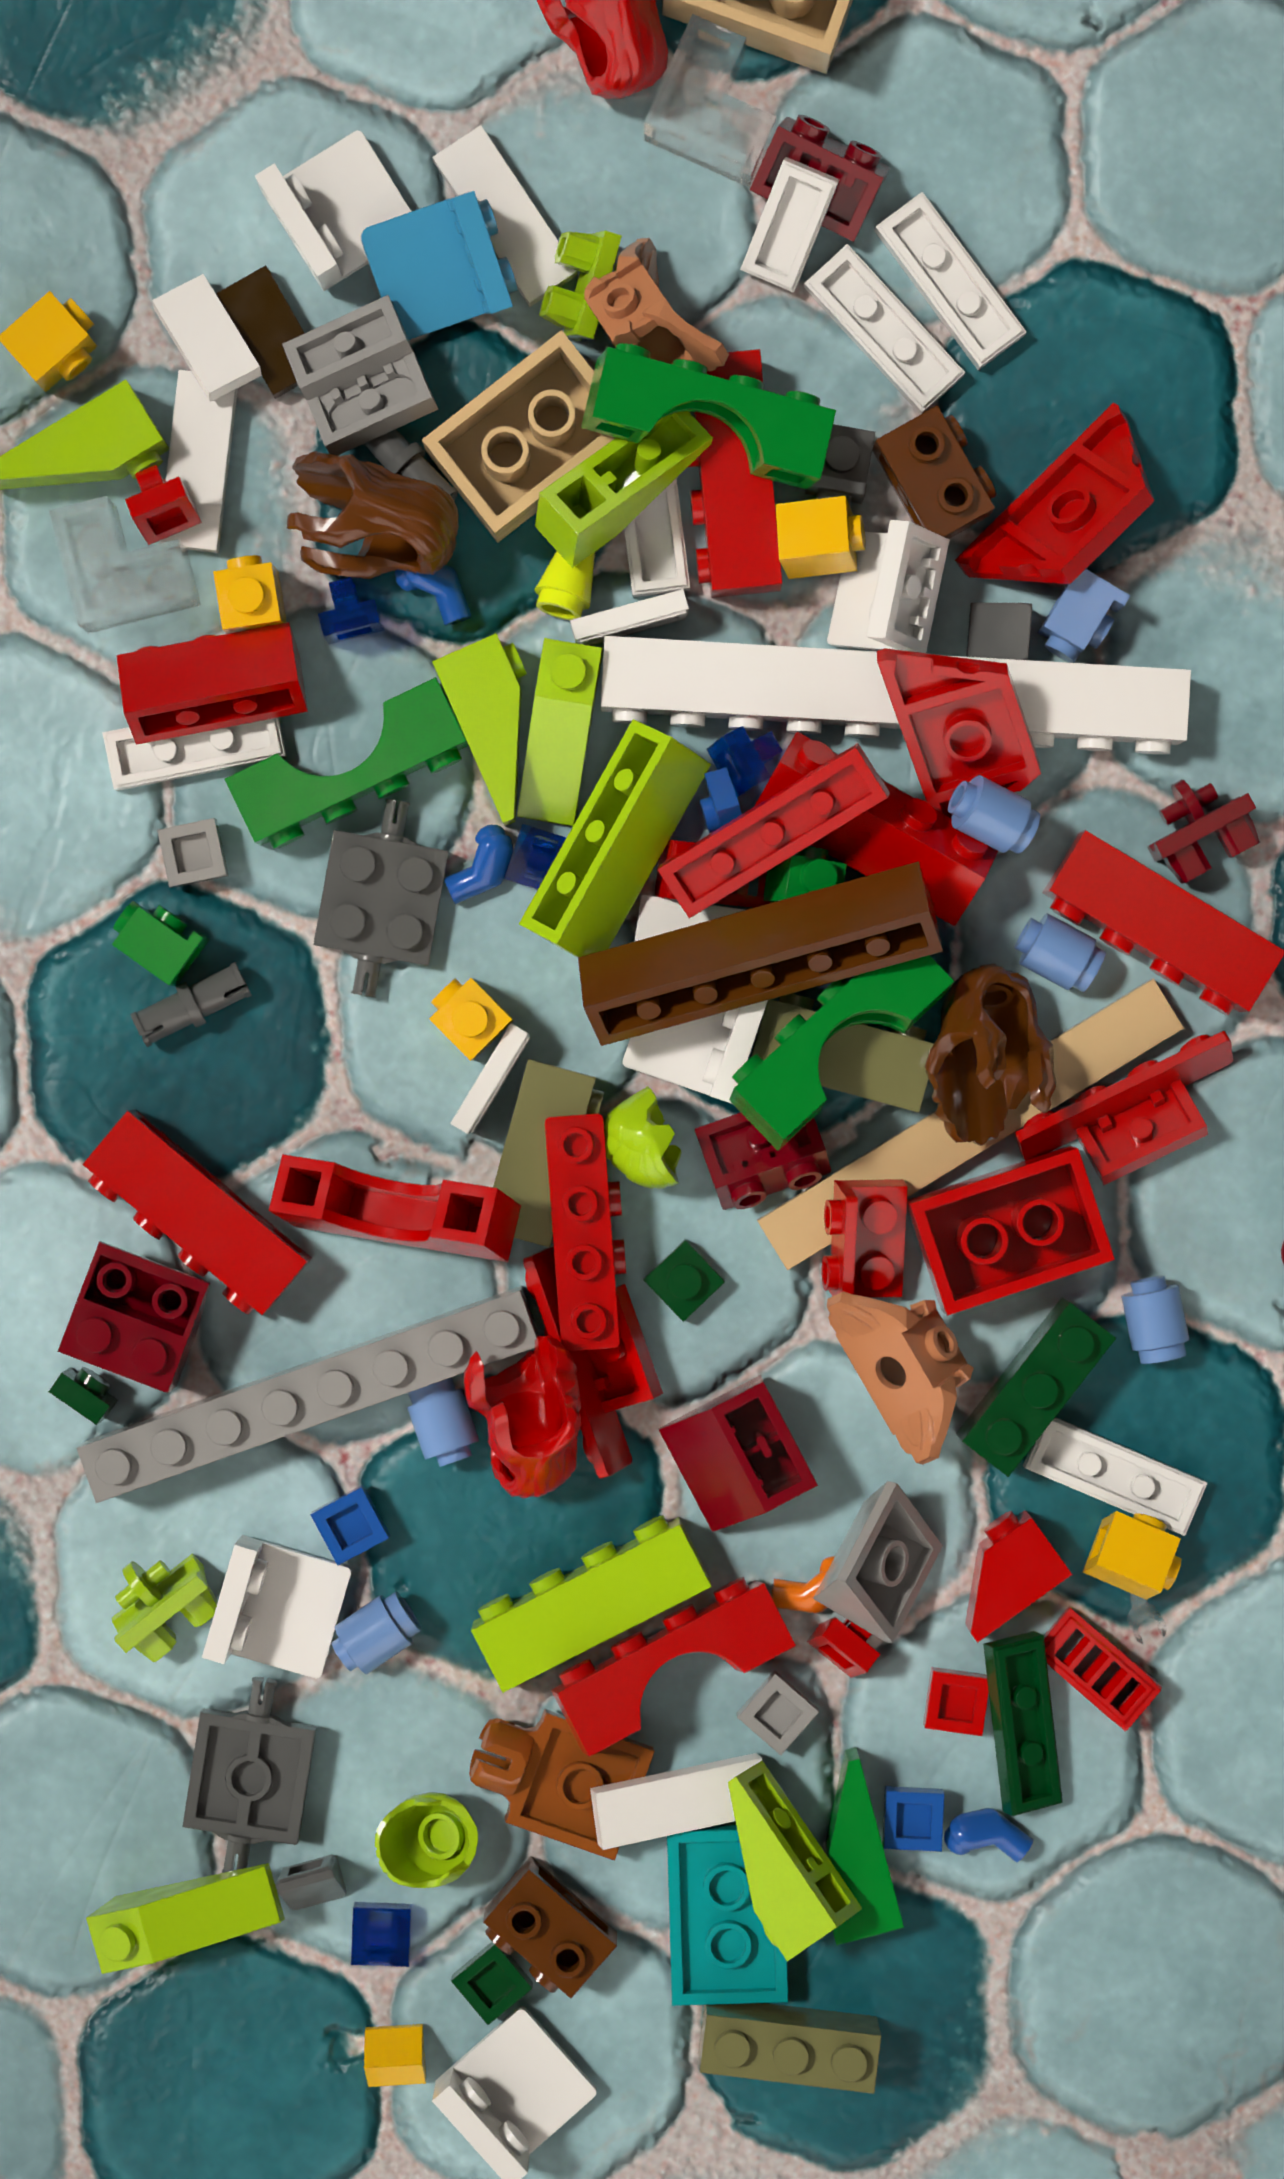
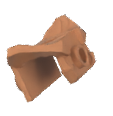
(639, 314)
(905, 1364)

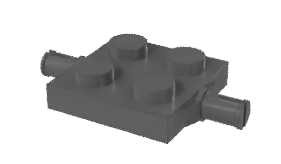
(380, 898)
(249, 1776)

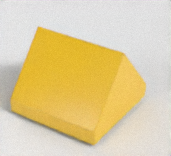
(394, 2055)

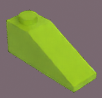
(92, 444)
(616, 485)
(488, 707)
(559, 731)
(787, 1871)
(183, 1917)

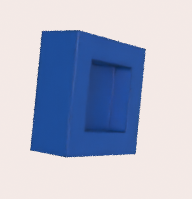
(723, 803)
(350, 1525)
(913, 1818)

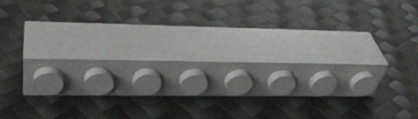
(307, 1394)

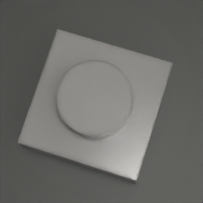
(193, 853)
(777, 1712)

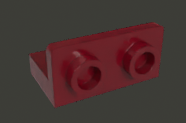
(855, 165)
(750, 1167)

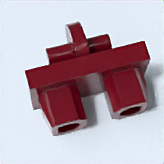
(1229, 821)

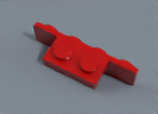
(1136, 1117)
(582, 1232)
(606, 1377)

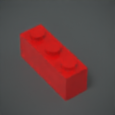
(211, 683)

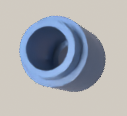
(993, 815)
(1059, 953)
(1155, 1320)
(442, 1422)
(375, 1633)

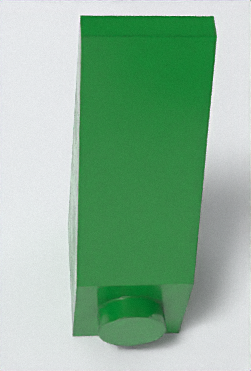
(859, 1856)

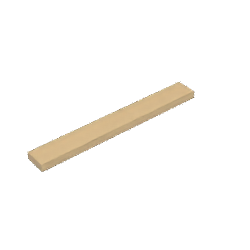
(928, 1152)

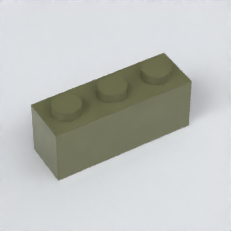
(858, 1058)
(523, 1164)
(790, 2045)

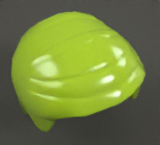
(640, 1142)
(426, 1841)

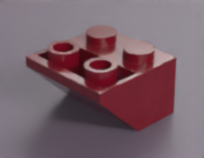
(135, 1318)
(738, 1455)

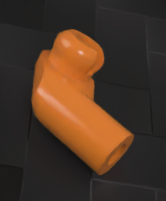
(799, 1595)

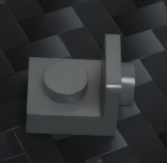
(845, 465)

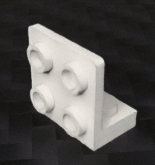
(331, 203)
(892, 592)
(699, 1052)
(277, 1607)
(512, 2093)

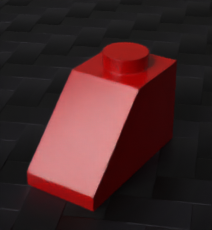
(1010, 1572)

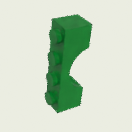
(780, 433)
(415, 734)
(786, 1088)

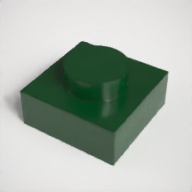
(684, 1280)
(84, 1393)
(491, 1982)

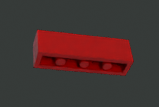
(734, 505)
(895, 835)
(1163, 923)
(195, 1212)

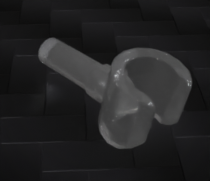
(1140, 1611)

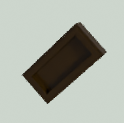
(264, 324)

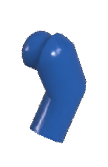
(445, 588)
(488, 865)
(983, 1829)

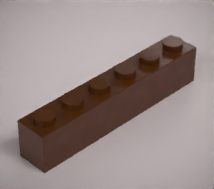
(759, 954)

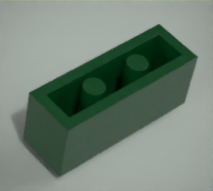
(1035, 1386)

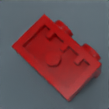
(866, 1239)

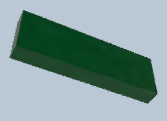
(1023, 1723)

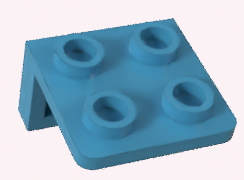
(440, 264)

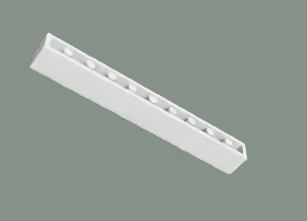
(848, 690)

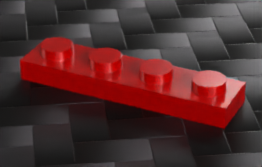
(774, 830)

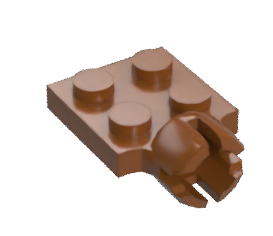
(551, 1777)

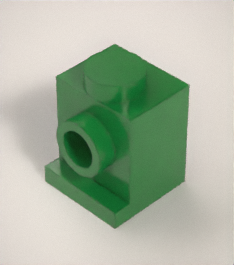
(802, 874)
(158, 942)

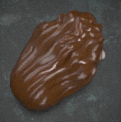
(401, 518)
(988, 1054)

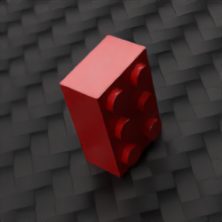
(1010, 1230)

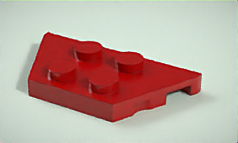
(1067, 510)
(959, 722)

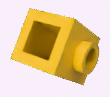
(51, 341)
(818, 537)
(249, 594)
(469, 1017)
(1134, 1554)

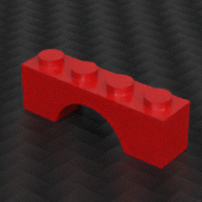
(433, 1217)
(606, 1698)

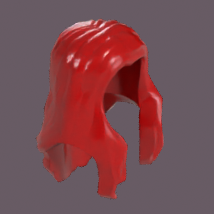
(614, 40)
(530, 1417)

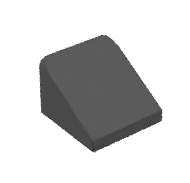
(999, 630)
(311, 1882)

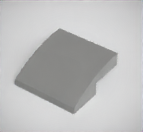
(360, 376)

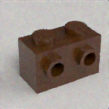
(934, 474)
(549, 1929)

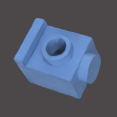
(1081, 616)

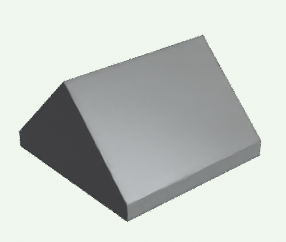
(880, 1564)

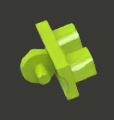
(593, 257)
(154, 1598)

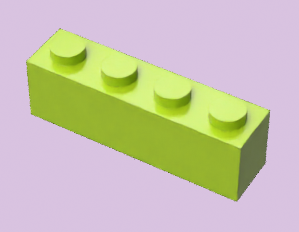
(615, 841)
(590, 1603)

